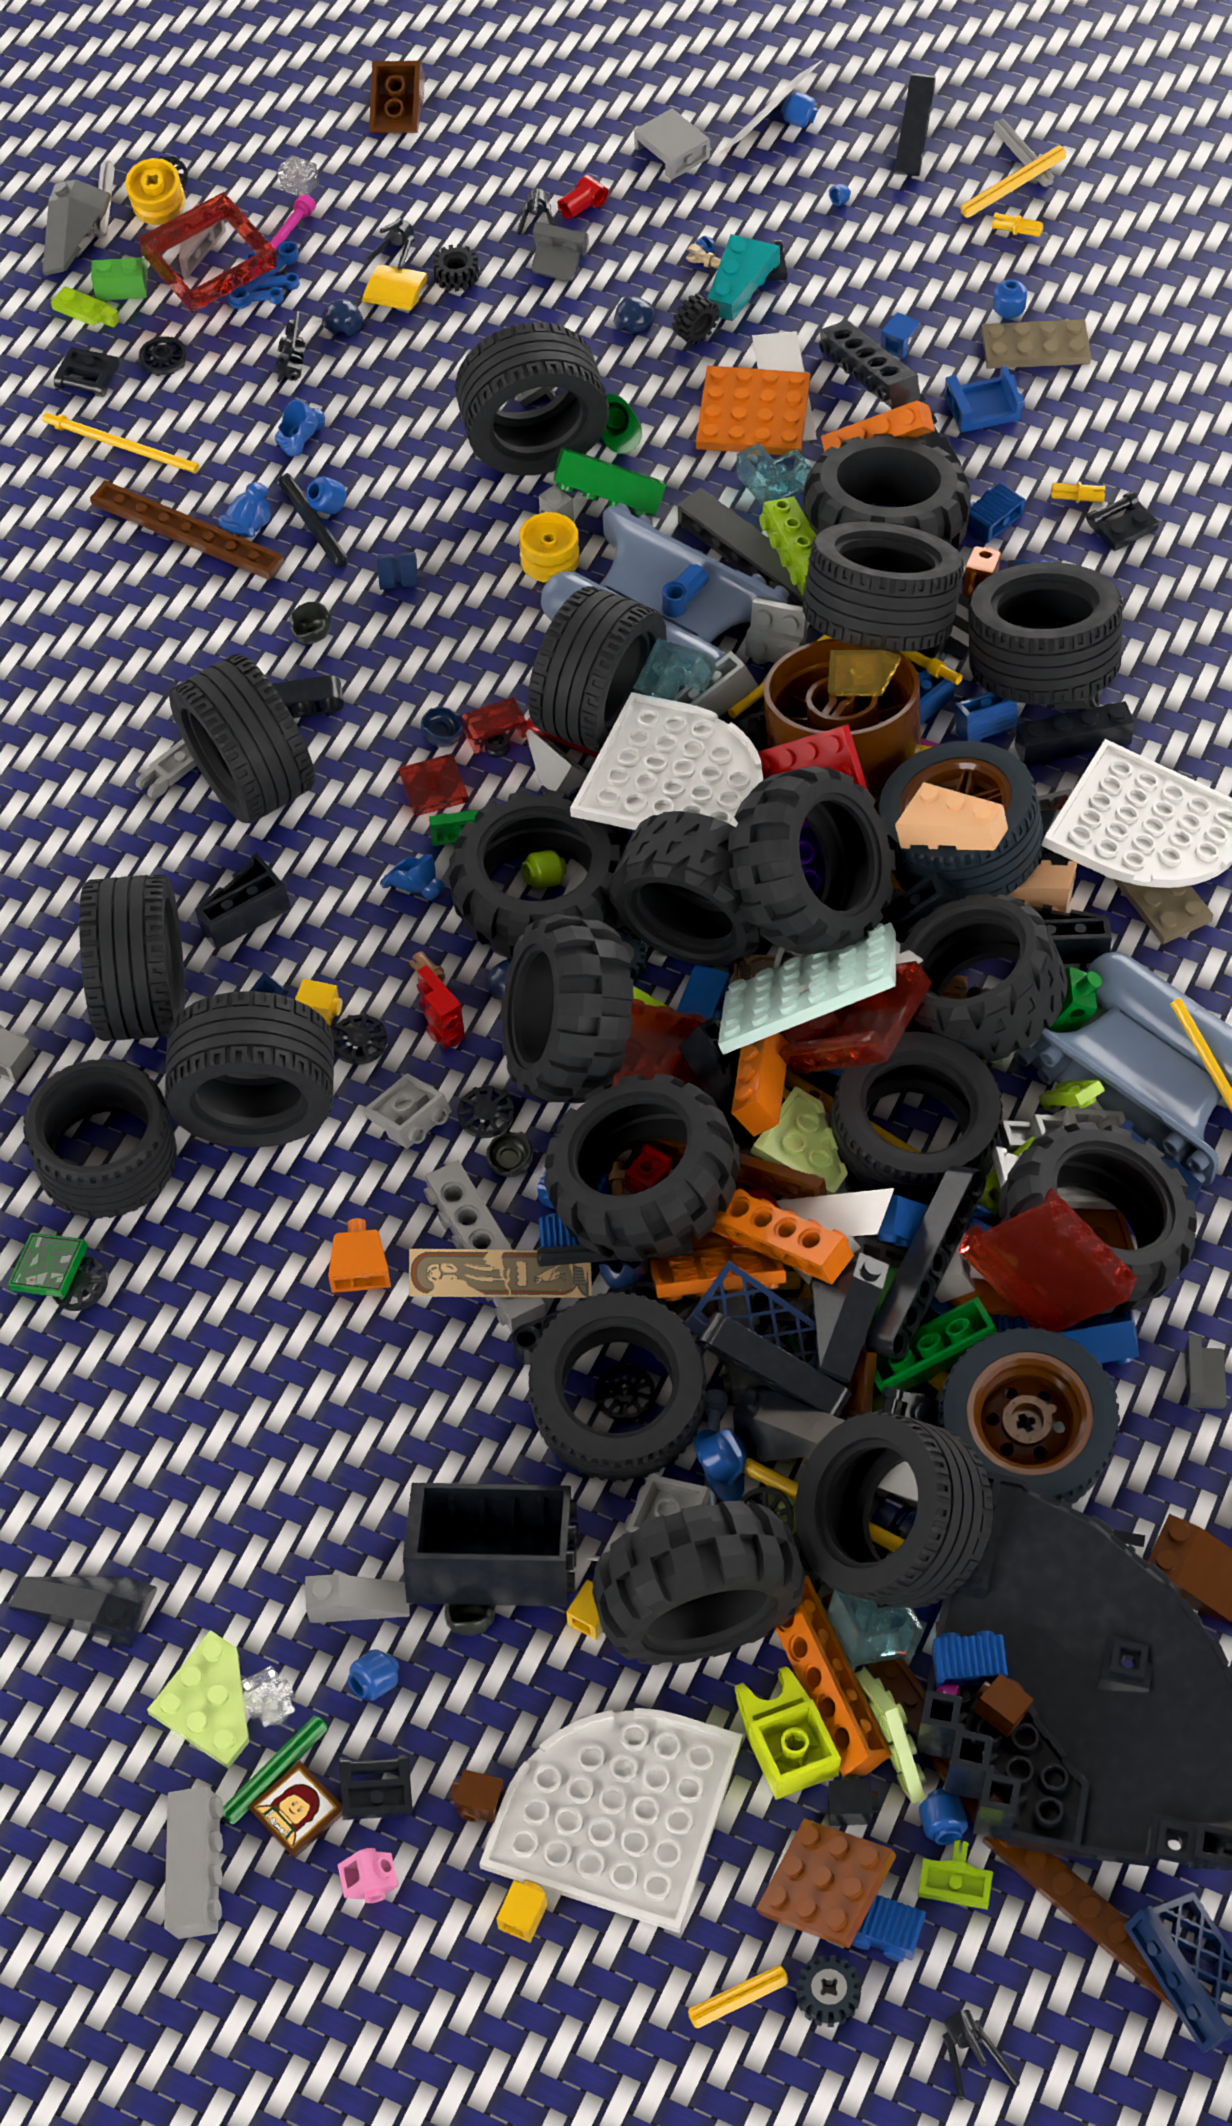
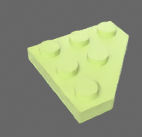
(803, 1141)
(207, 1701)
(891, 1721)

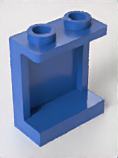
(984, 401)

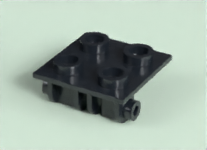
(292, 352)

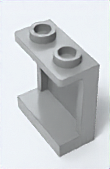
(674, 142)

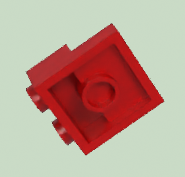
(440, 1009)

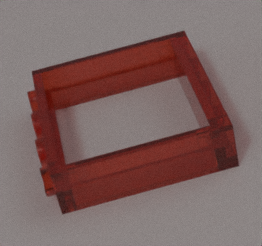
(194, 222)

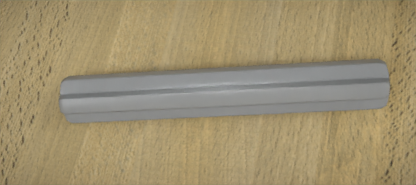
(1020, 149)
(105, 183)

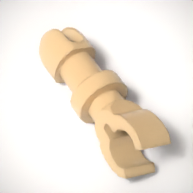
(702, 257)

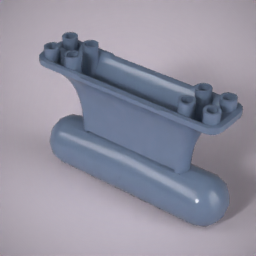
(649, 560)
(1143, 1061)

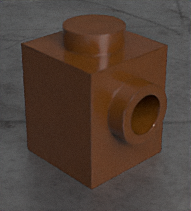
(1003, 1704)
(477, 1796)

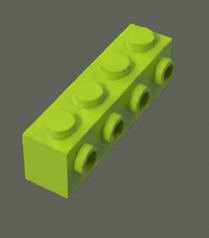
(790, 536)

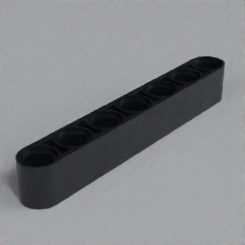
(926, 1262)

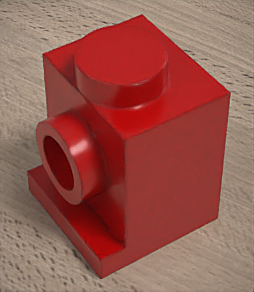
(647, 1170)

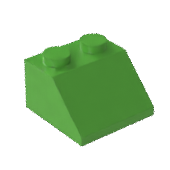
(120, 278)

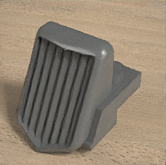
(558, 251)

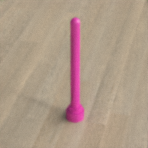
(303, 208)

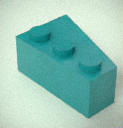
(740, 273)

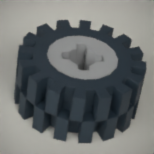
(828, 2003)

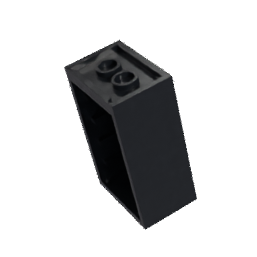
(490, 1544)

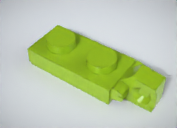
(84, 307)

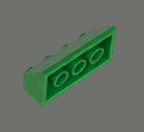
(608, 481)
(936, 1347)

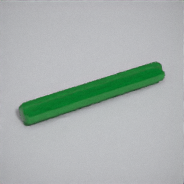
(274, 1768)

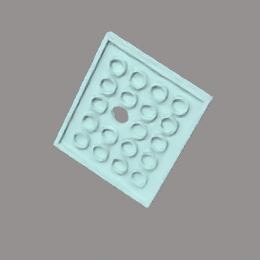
(824, 979)

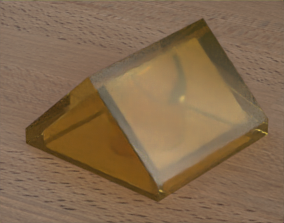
(861, 672)

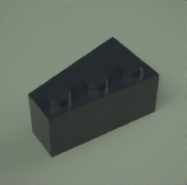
(1077, 934)

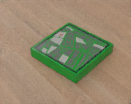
(47, 1265)

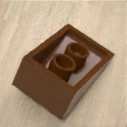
(396, 96)
(1196, 1566)

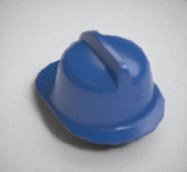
(723, 1462)

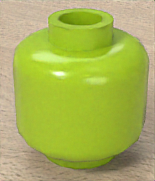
(543, 869)

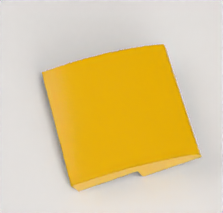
(394, 287)

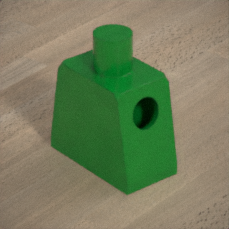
(1079, 1001)

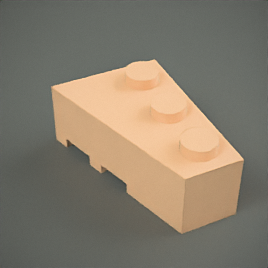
(951, 819)
(1048, 886)

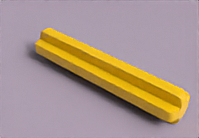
(738, 1996)

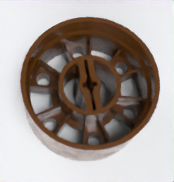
(881, 726)

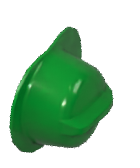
(623, 427)

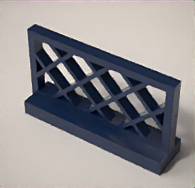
(697, 1321)
(1180, 1978)

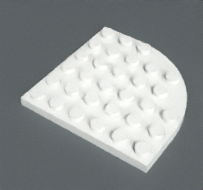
(668, 760)
(1143, 823)
(617, 1812)

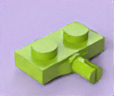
(955, 1880)

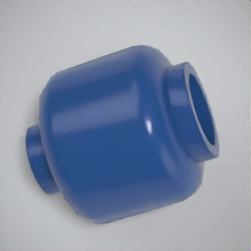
(799, 109)
(1009, 299)
(326, 495)
(373, 1675)
(943, 1817)

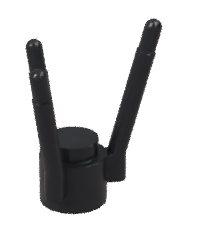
(536, 205)
(399, 234)
(966, 2033)

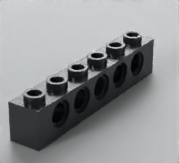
(869, 364)

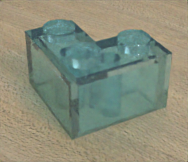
(769, 477)
(671, 667)
(873, 1632)

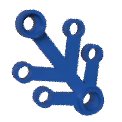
(245, 295)

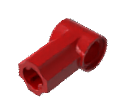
(587, 193)

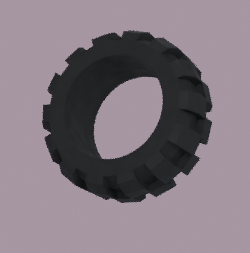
(889, 472)

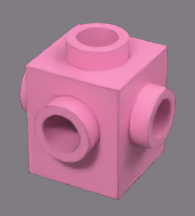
(368, 1875)

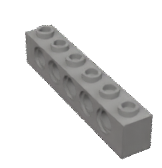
(454, 1182)

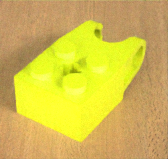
(786, 1724)

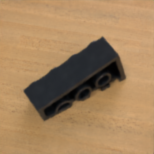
(716, 1072)

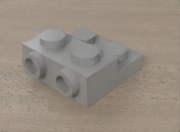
(774, 630)
(408, 1110)
(664, 1498)

